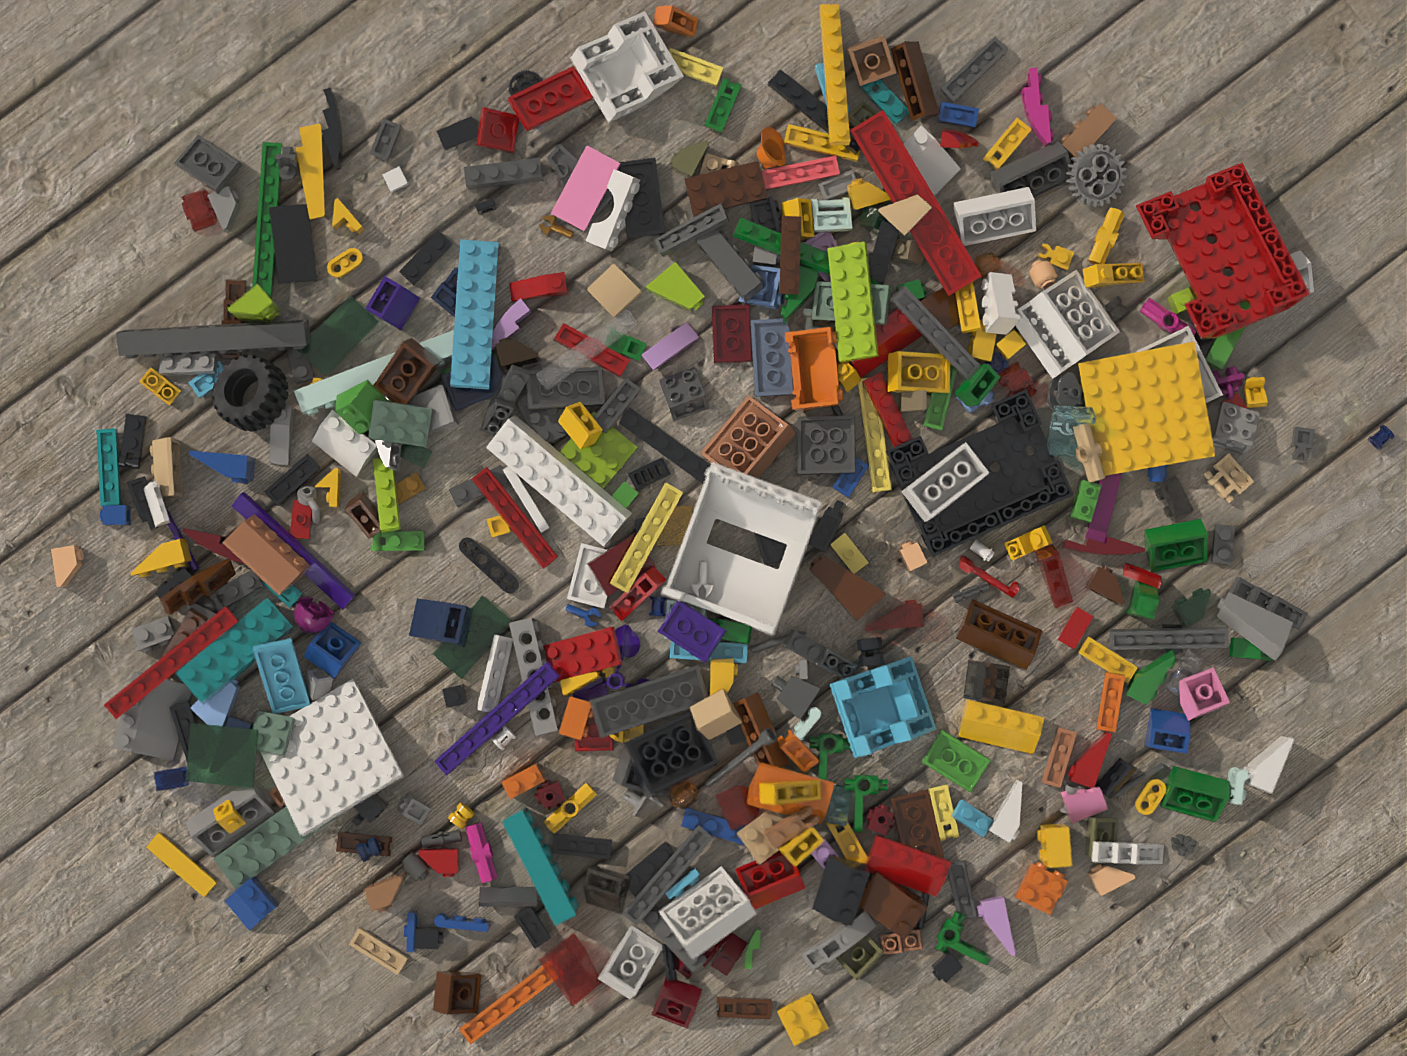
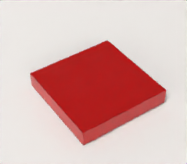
(497, 130)
(592, 741)

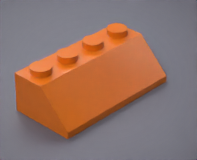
(768, 773)

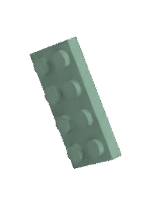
(823, 303)

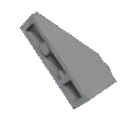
(281, 436)

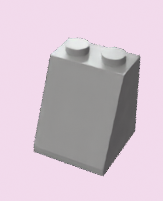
(442, 409)

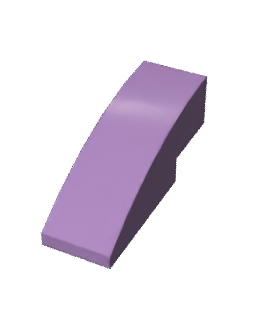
(508, 323)
(670, 346)

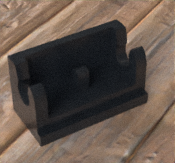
(458, 133)

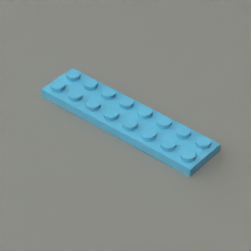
(474, 314)

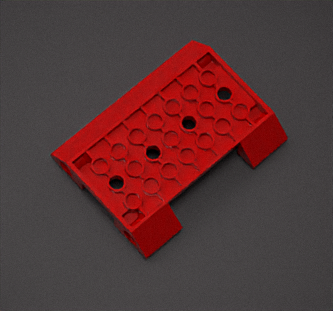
(1245, 244)

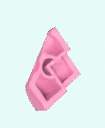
(1084, 803)

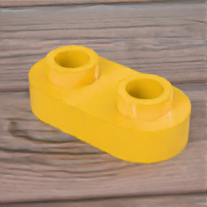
(345, 262)
(1152, 798)

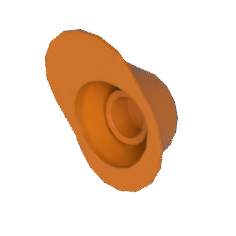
(772, 149)

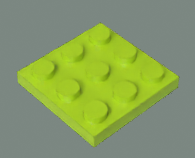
(603, 458)

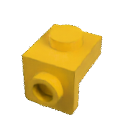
(1255, 392)
(228, 817)

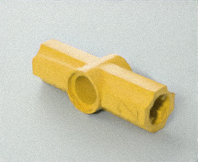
(1106, 236)
(561, 816)

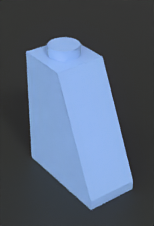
(219, 707)

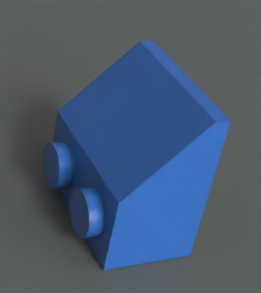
(332, 649)
(251, 902)

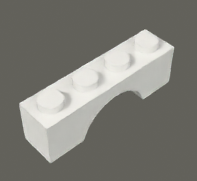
(606, 232)

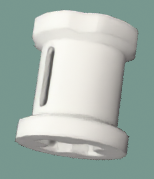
(503, 738)

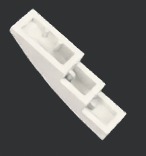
(1127, 852)

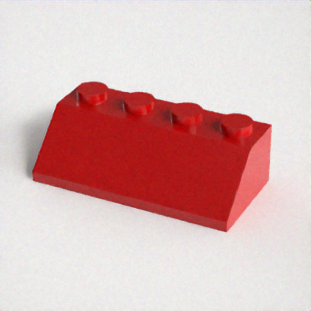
(890, 338)
(907, 865)

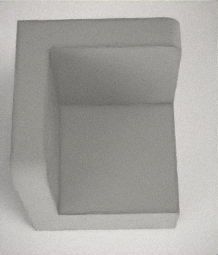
(318, 683)

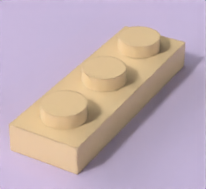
(378, 951)

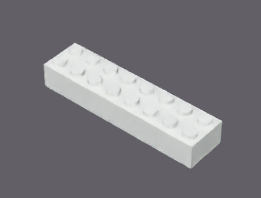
(558, 480)

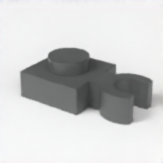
(1302, 439)

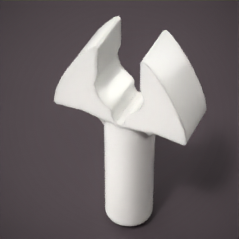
(702, 580)

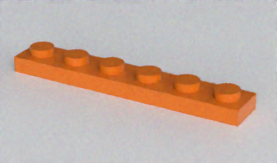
(506, 1005)

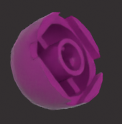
(312, 616)

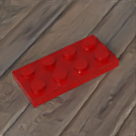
(550, 98)
(584, 653)

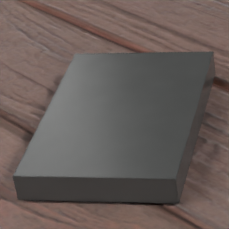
(208, 164)

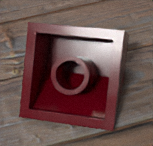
(677, 1002)

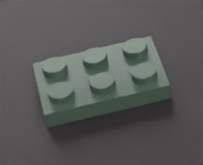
(400, 423)

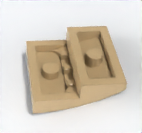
(614, 290)

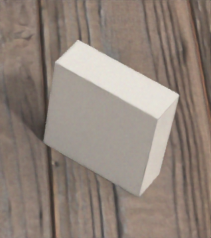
(395, 179)

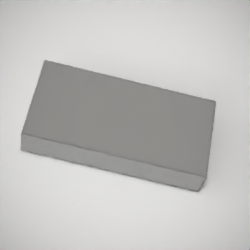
(836, 185)

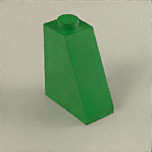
(1143, 601)

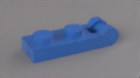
(461, 922)

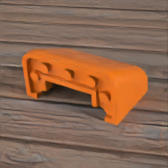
(814, 368)

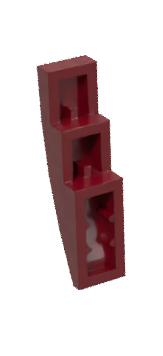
(213, 543)
(1110, 547)

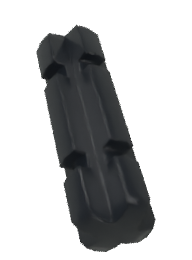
(669, 963)

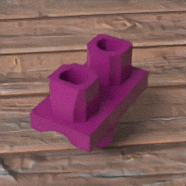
(1229, 384)

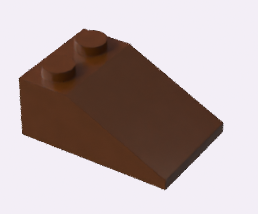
(943, 308)
(407, 372)
(892, 904)

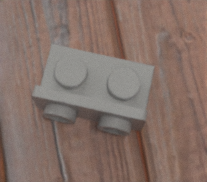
(153, 634)

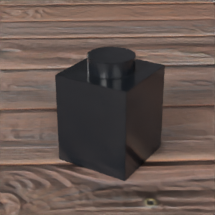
(455, 696)
(428, 937)
(946, 967)

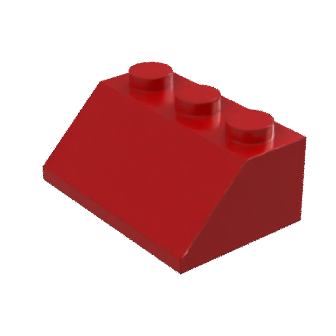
(769, 880)

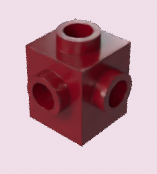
(553, 800)
(880, 826)

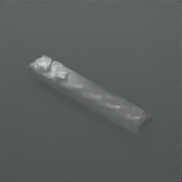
(587, 349)

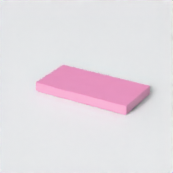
(585, 188)

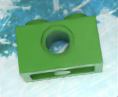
(1085, 501)

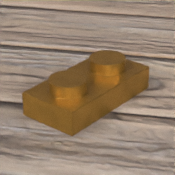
(409, 488)

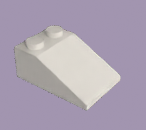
(931, 159)
(1267, 766)
(630, 962)

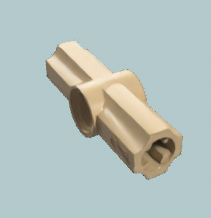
(1089, 452)

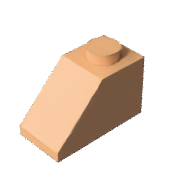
(66, 563)
(1108, 878)

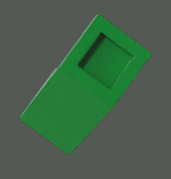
(735, 631)
(1244, 649)

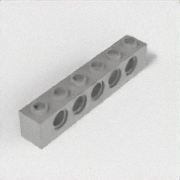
(518, 629)

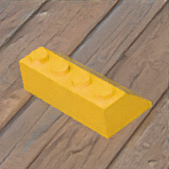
(1000, 726)

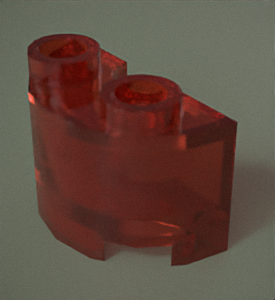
(198, 210)
(1016, 380)

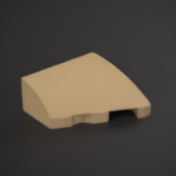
(905, 213)

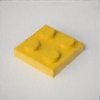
(802, 1019)

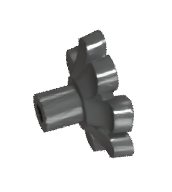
(1183, 844)

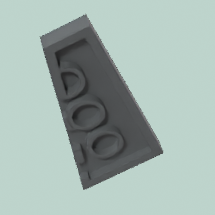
(564, 164)

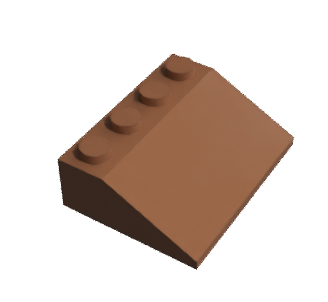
(749, 439)

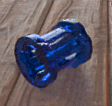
(1381, 437)
(657, 606)

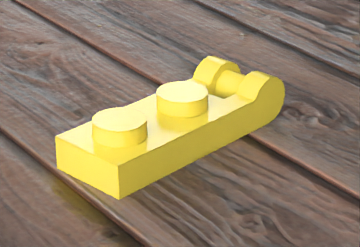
(942, 811)

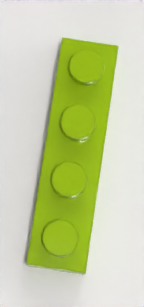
(386, 497)

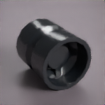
(870, 644)

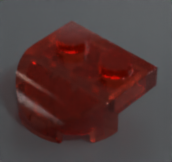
(735, 806)

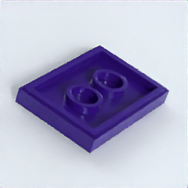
(692, 631)

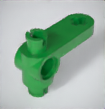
(839, 745)
(874, 786)
(955, 924)

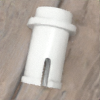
(982, 550)

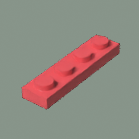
(800, 172)

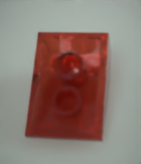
(571, 969)

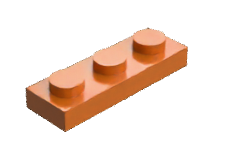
(1110, 702)

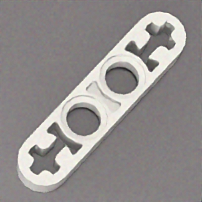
(526, 499)

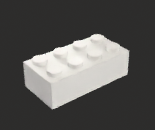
(995, 216)
(945, 482)

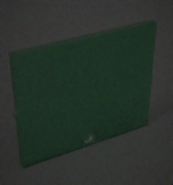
(222, 755)

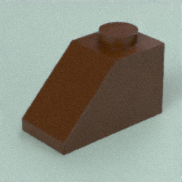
(364, 514)
(1106, 585)

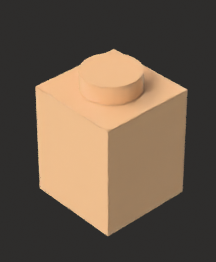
(912, 555)

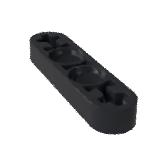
(486, 568)

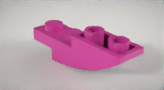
(1037, 115)

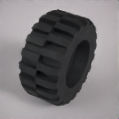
(233, 384)

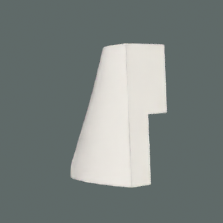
(156, 504)

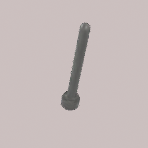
(767, 738)

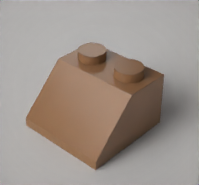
(871, 60)
(385, 892)

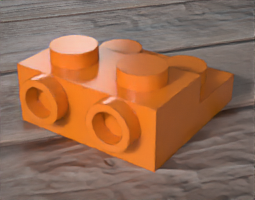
(1041, 887)

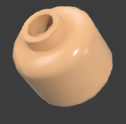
(1043, 274)

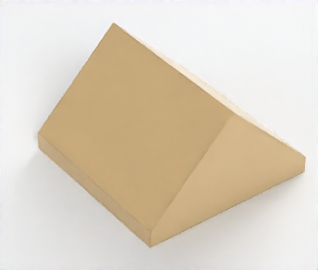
(715, 715)

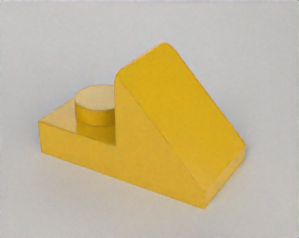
(341, 215)
(332, 481)

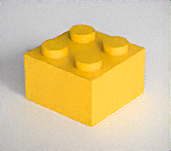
(1055, 845)

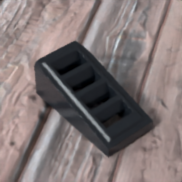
(652, 480)

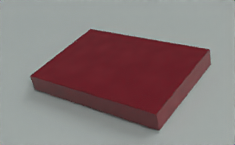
(731, 334)
(607, 563)

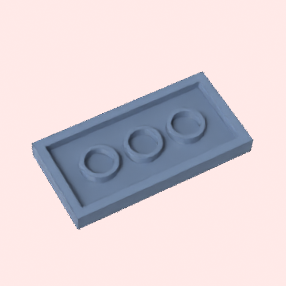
(771, 358)

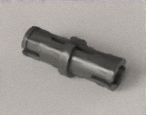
(441, 838)

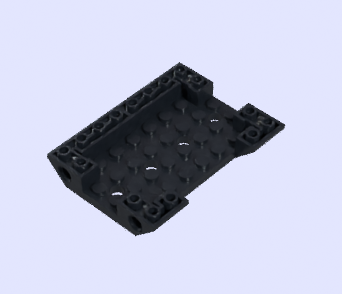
(999, 498)

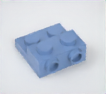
(769, 296)

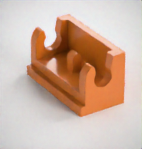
(797, 751)

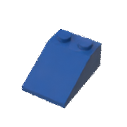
(237, 467)

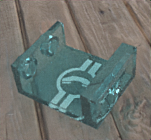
(1061, 436)

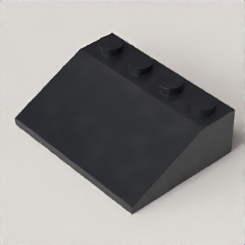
(670, 755)

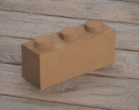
(1089, 130)

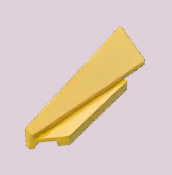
(311, 169)

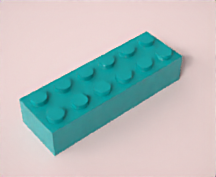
(233, 651)
(540, 866)

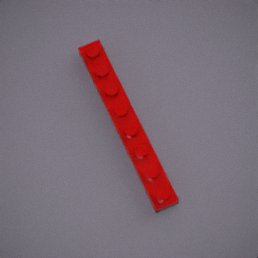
(171, 662)

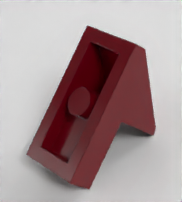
(729, 954)

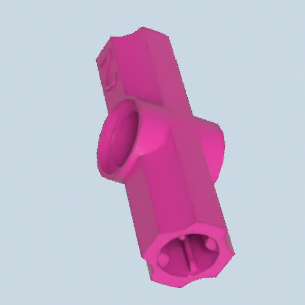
(1157, 314)
(481, 852)

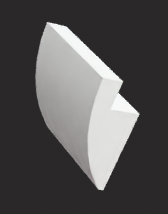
(1064, 324)

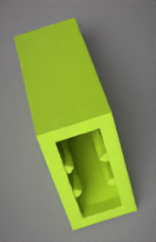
(677, 288)

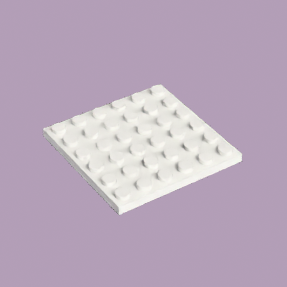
(332, 758)

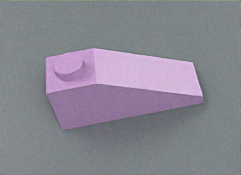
(995, 915)

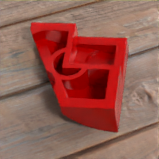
(957, 139)

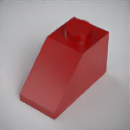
(442, 860)

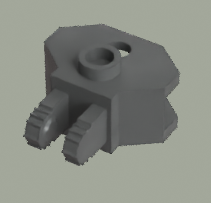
(1067, 393)

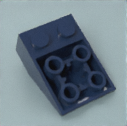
(440, 621)

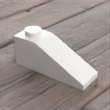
(1007, 818)

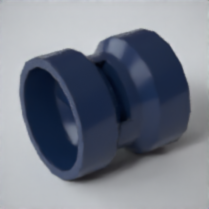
(368, 849)

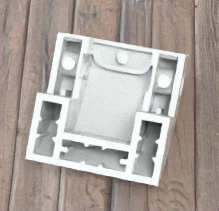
(626, 67)

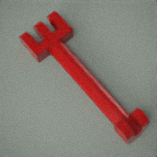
(967, 565)

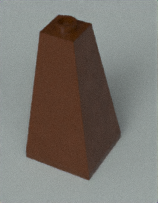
(847, 588)

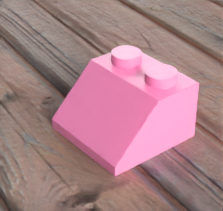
(1202, 694)

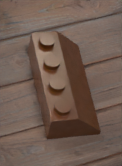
(999, 634)

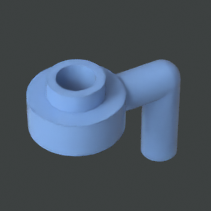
(986, 401)

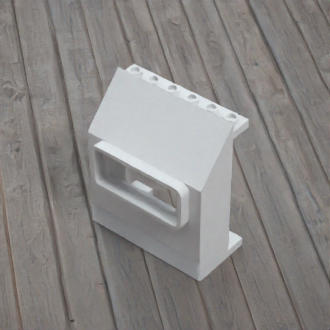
(740, 585)

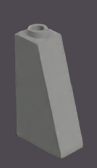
(1255, 624)

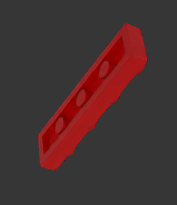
(606, 359)
(887, 410)

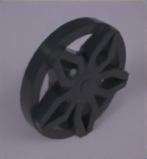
(524, 84)

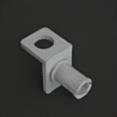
(639, 802)

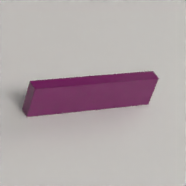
(1099, 525)

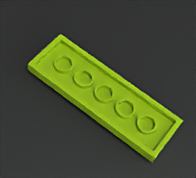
(852, 302)

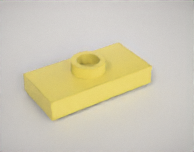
(849, 553)

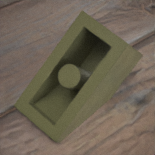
(689, 159)

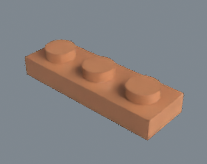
(1058, 757)

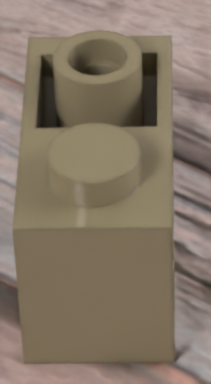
(907, 253)
(914, 401)

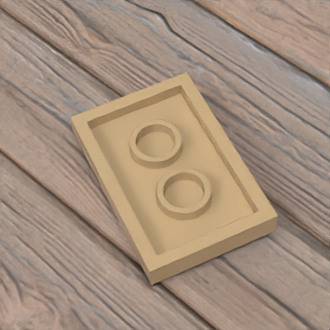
(754, 837)

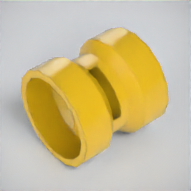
(461, 815)

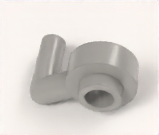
(307, 496)

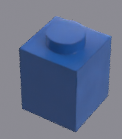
(115, 515)

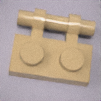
(1233, 475)

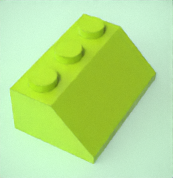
(255, 306)

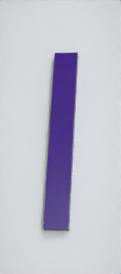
(317, 572)
(497, 718)

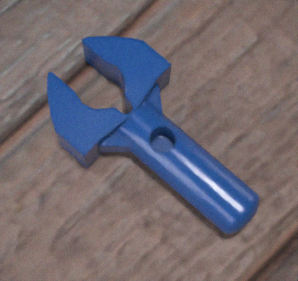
(584, 614)

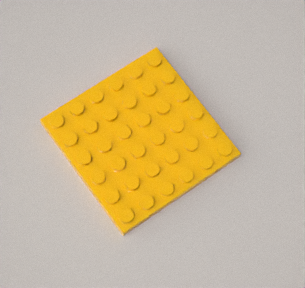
(1148, 408)

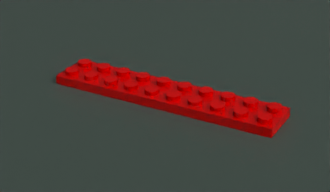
(903, 180)

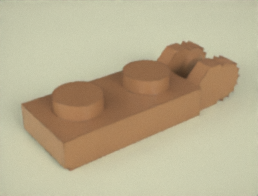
(791, 827)

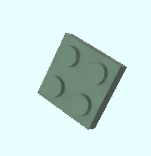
(273, 732)

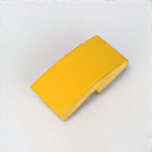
(160, 386)

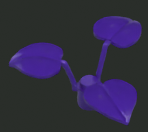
(629, 646)

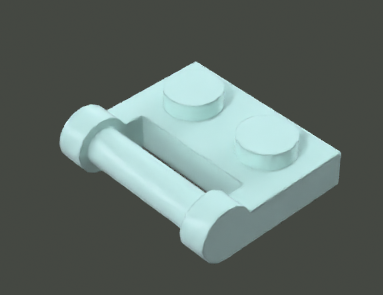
(831, 220)
(803, 727)
(1237, 777)

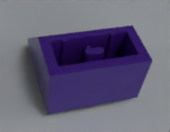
(392, 303)

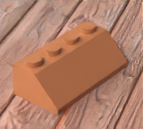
(267, 554)

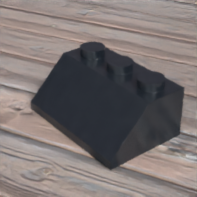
(841, 889)

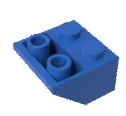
(1168, 731)

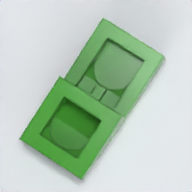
(625, 494)
(754, 943)

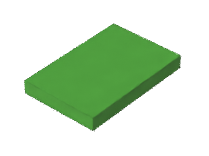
(956, 761)

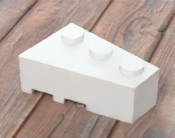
(998, 303)

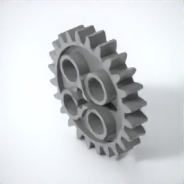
(1105, 188)

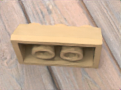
(167, 467)

